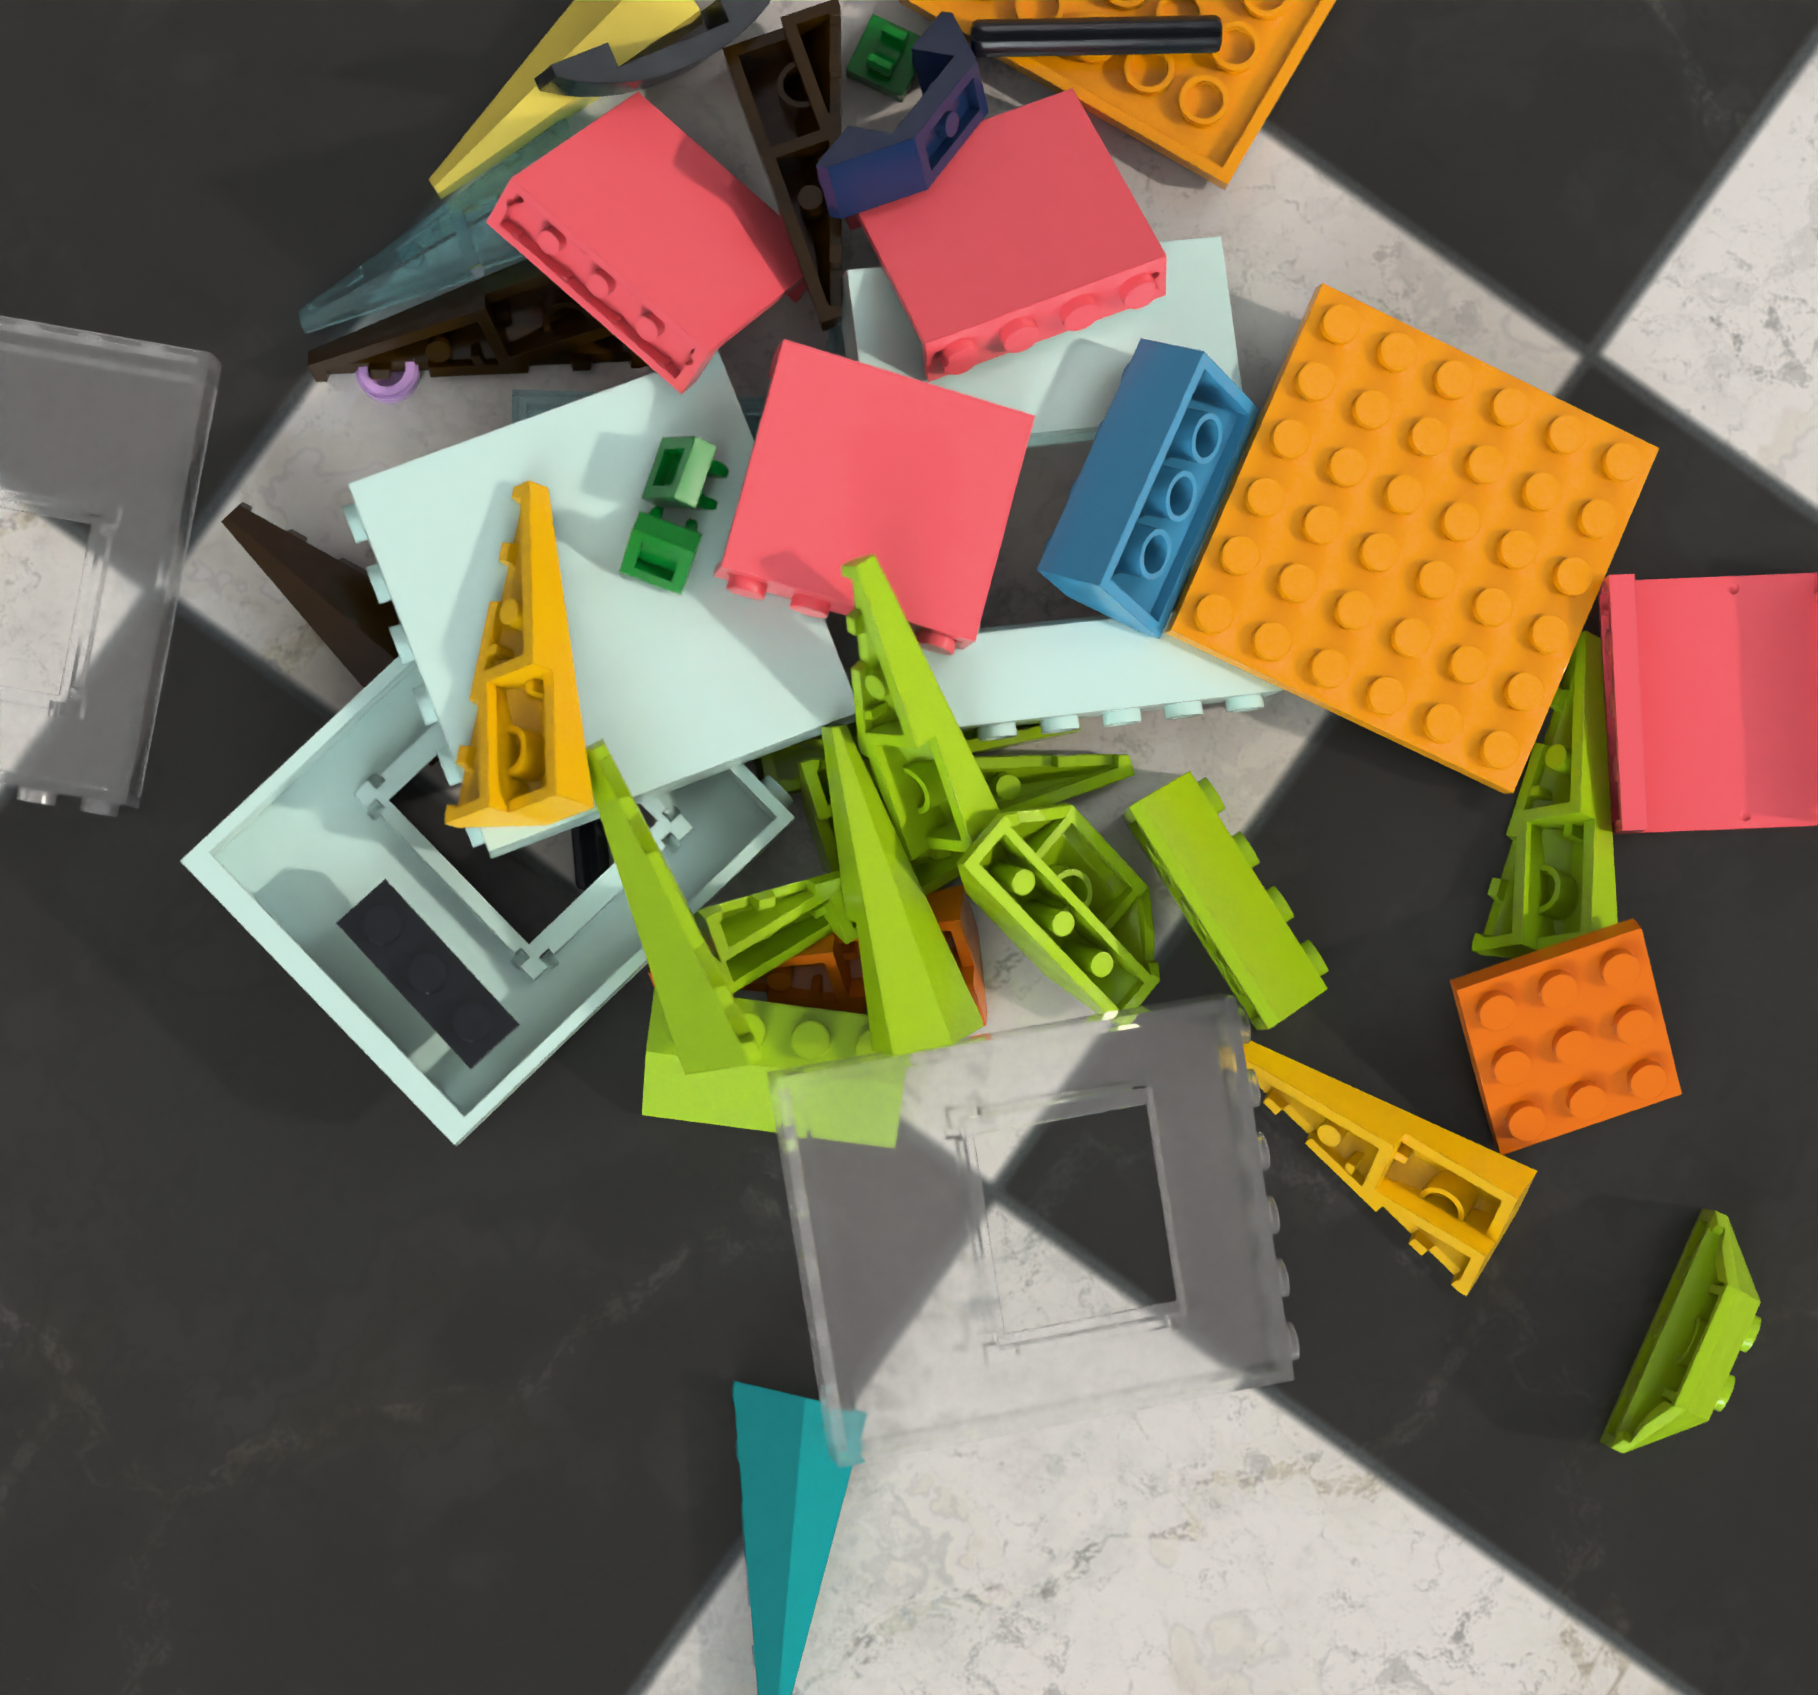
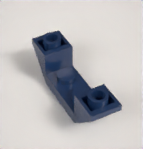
(880, 167)

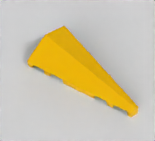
(528, 729)
(1432, 1181)

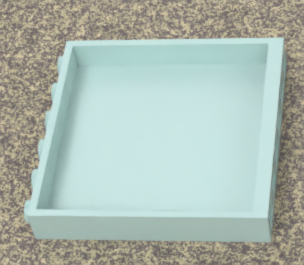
(659, 674)

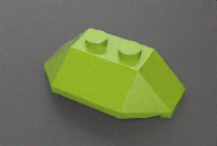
(1066, 903)
(1691, 1341)

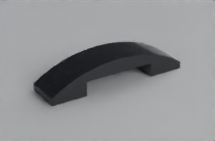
(598, 74)

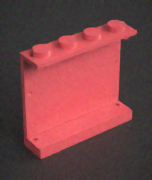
(650, 238)
(1016, 239)
(882, 468)
(1711, 701)

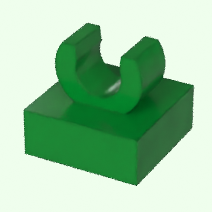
(884, 58)
(681, 473)
(661, 551)

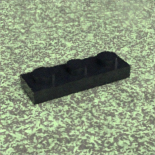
(428, 974)

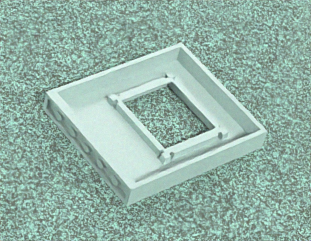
(1089, 663)
(322, 842)

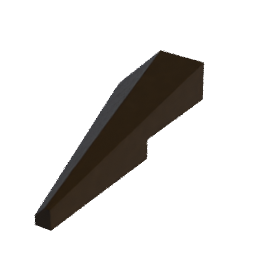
(794, 114)
(479, 329)
(326, 592)

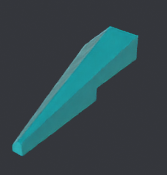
(788, 1522)

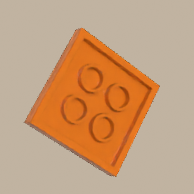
(1566, 1036)

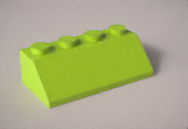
(1225, 901)
(741, 1095)

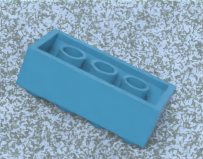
(1149, 486)

